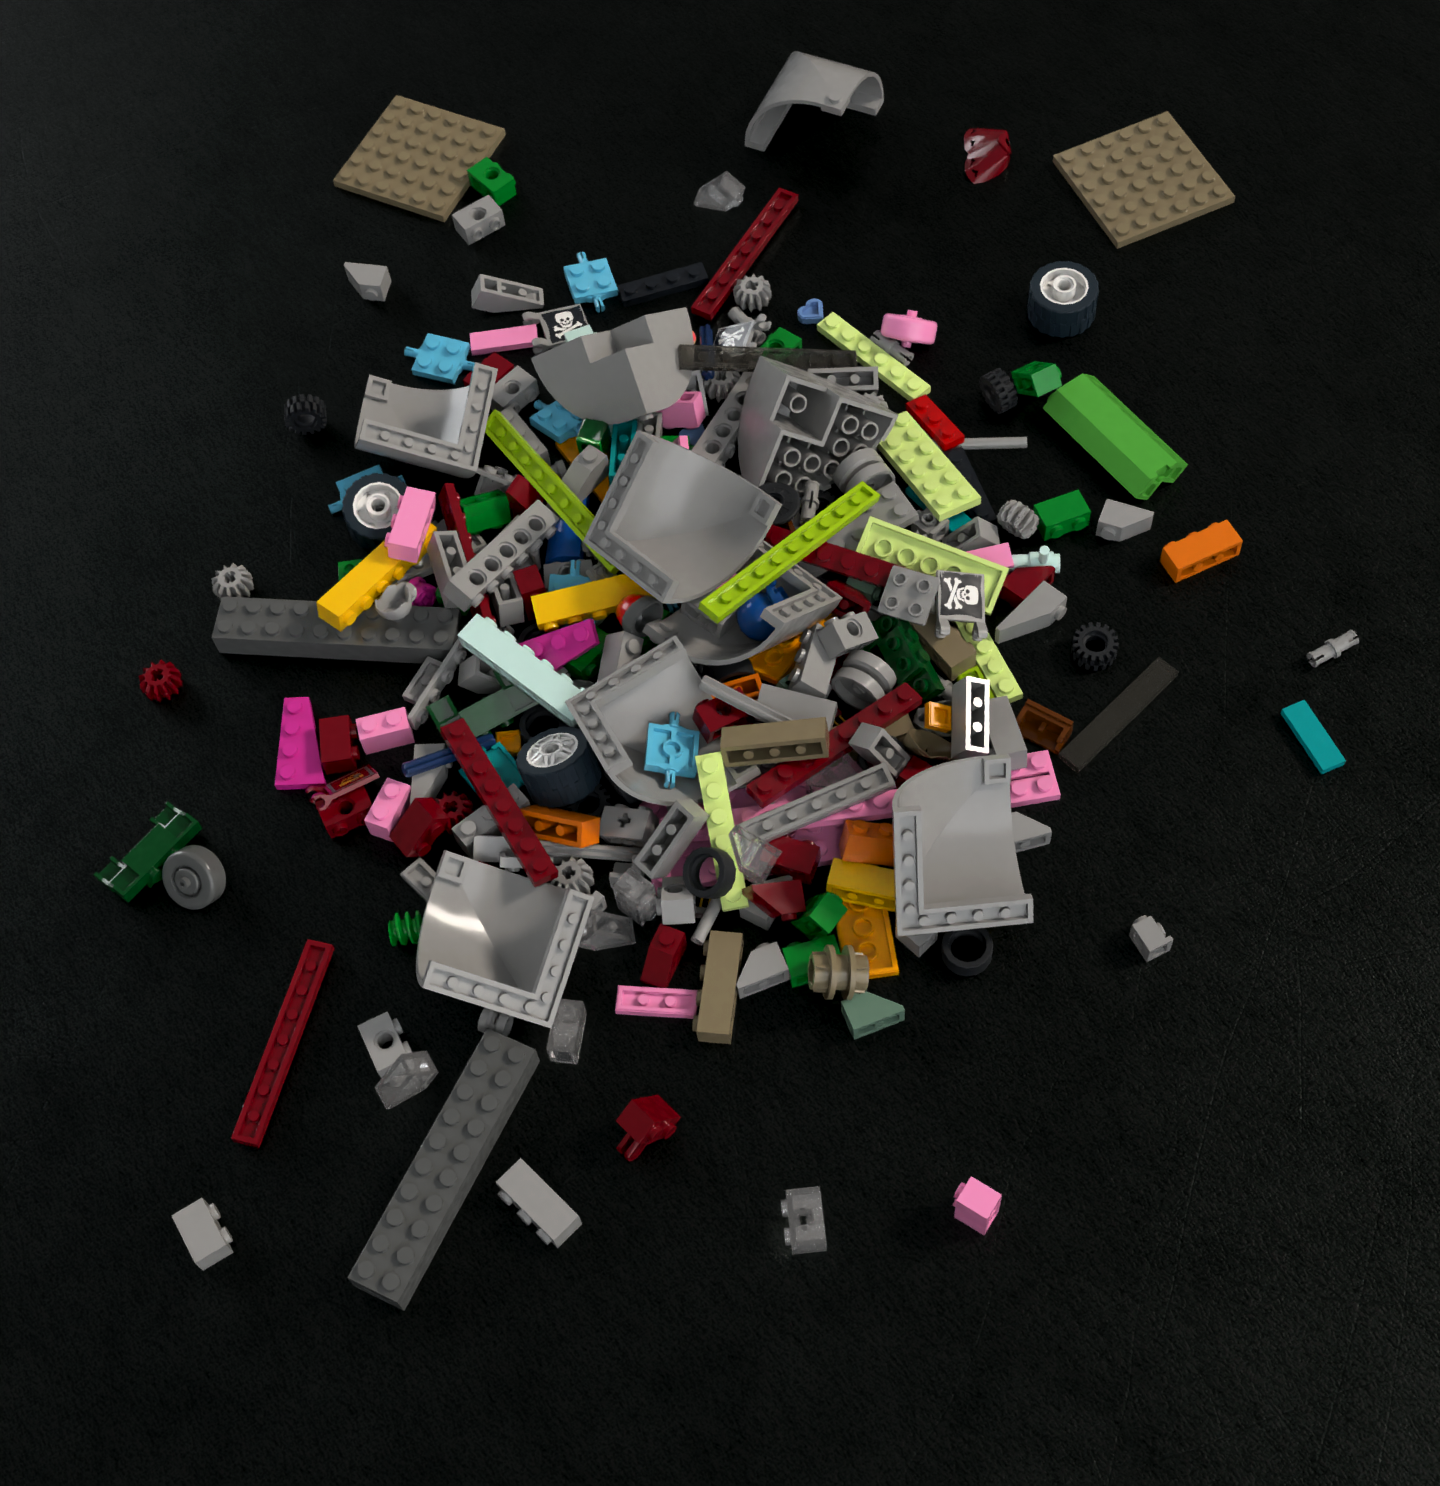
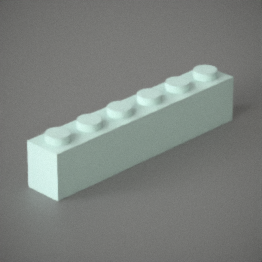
(520, 666)

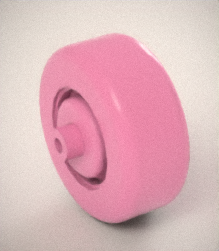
(909, 328)

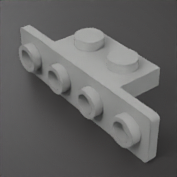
(430, 682)
(496, 849)

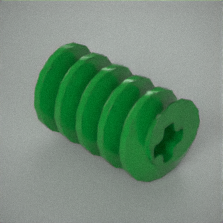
(405, 929)

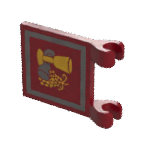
(341, 786)

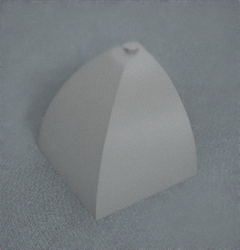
(816, 83)
(427, 426)
(678, 520)
(808, 604)
(622, 705)
(957, 849)
(499, 939)

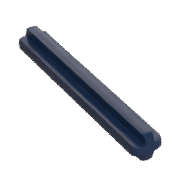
(706, 338)
(440, 758)

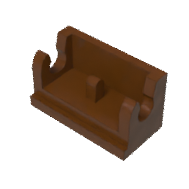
(1044, 726)

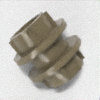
(838, 972)

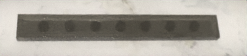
(746, 358)

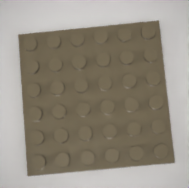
(418, 158)
(1143, 179)

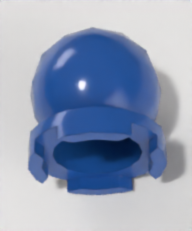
(749, 613)

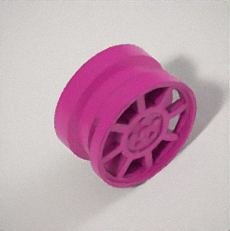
(425, 592)

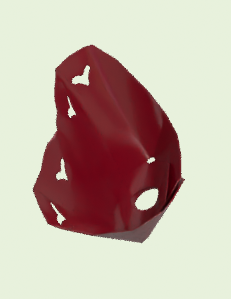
(989, 151)

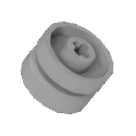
(862, 466)
(863, 679)

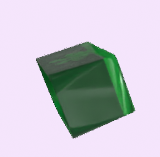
(594, 432)

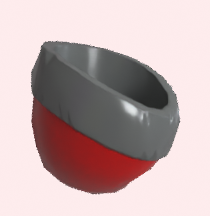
(636, 611)

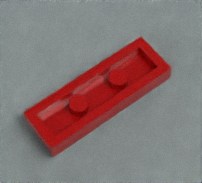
(935, 422)

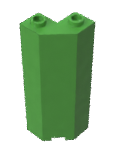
(1114, 436)

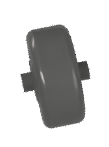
(194, 877)

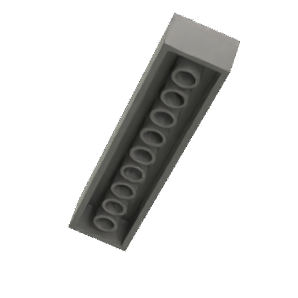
(295, 630)
(444, 1169)

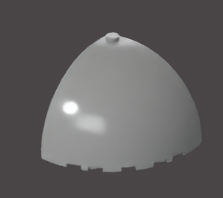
(620, 370)
(803, 426)

